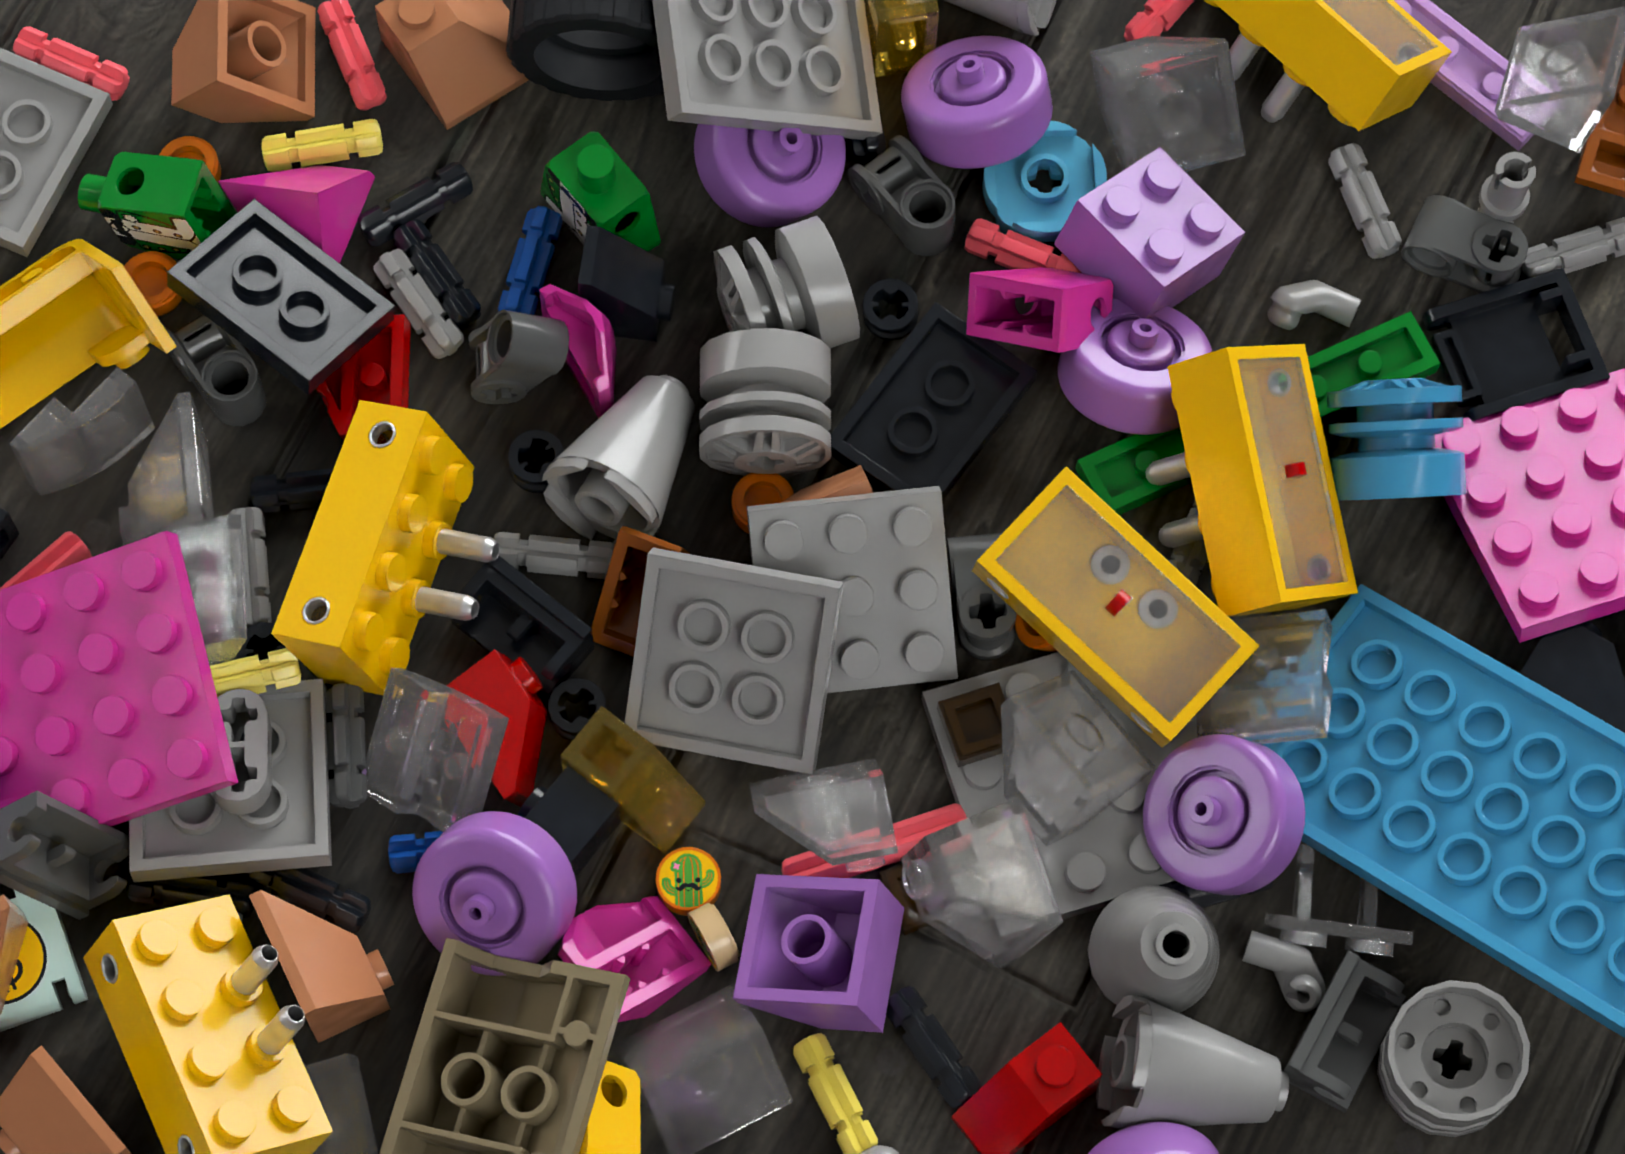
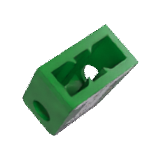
(598, 189)
(157, 202)

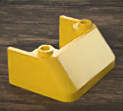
(66, 317)

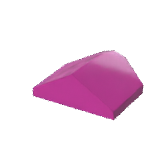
(591, 344)
(638, 942)

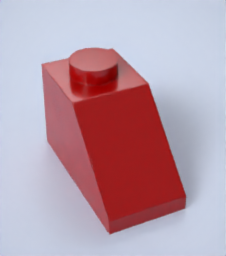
(512, 691)
(1028, 1094)

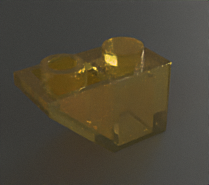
(637, 776)

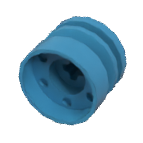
(1397, 441)

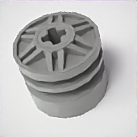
(794, 292)
(765, 402)
(1487, 1044)

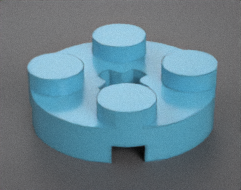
(1038, 213)

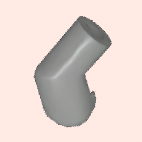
(1311, 297)
(1292, 967)

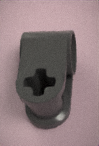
(900, 187)
(1459, 245)
(516, 355)
(211, 362)
(977, 600)

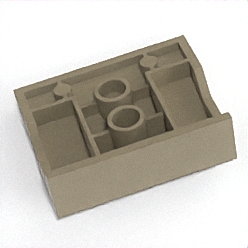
(505, 1057)

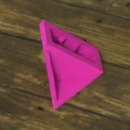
(313, 200)

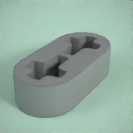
(254, 751)

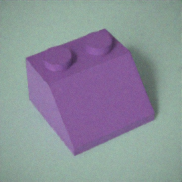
(820, 950)

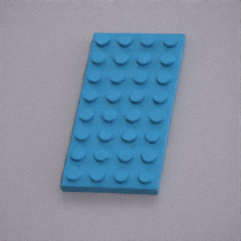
(1472, 801)

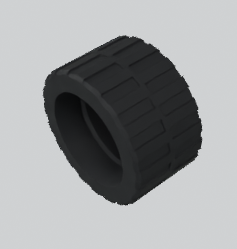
(587, 47)

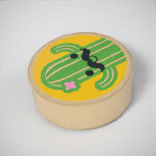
(714, 936)

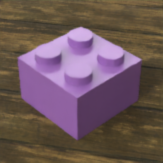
(1150, 234)

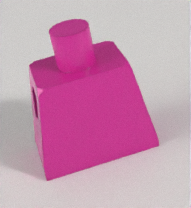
(1059, 312)

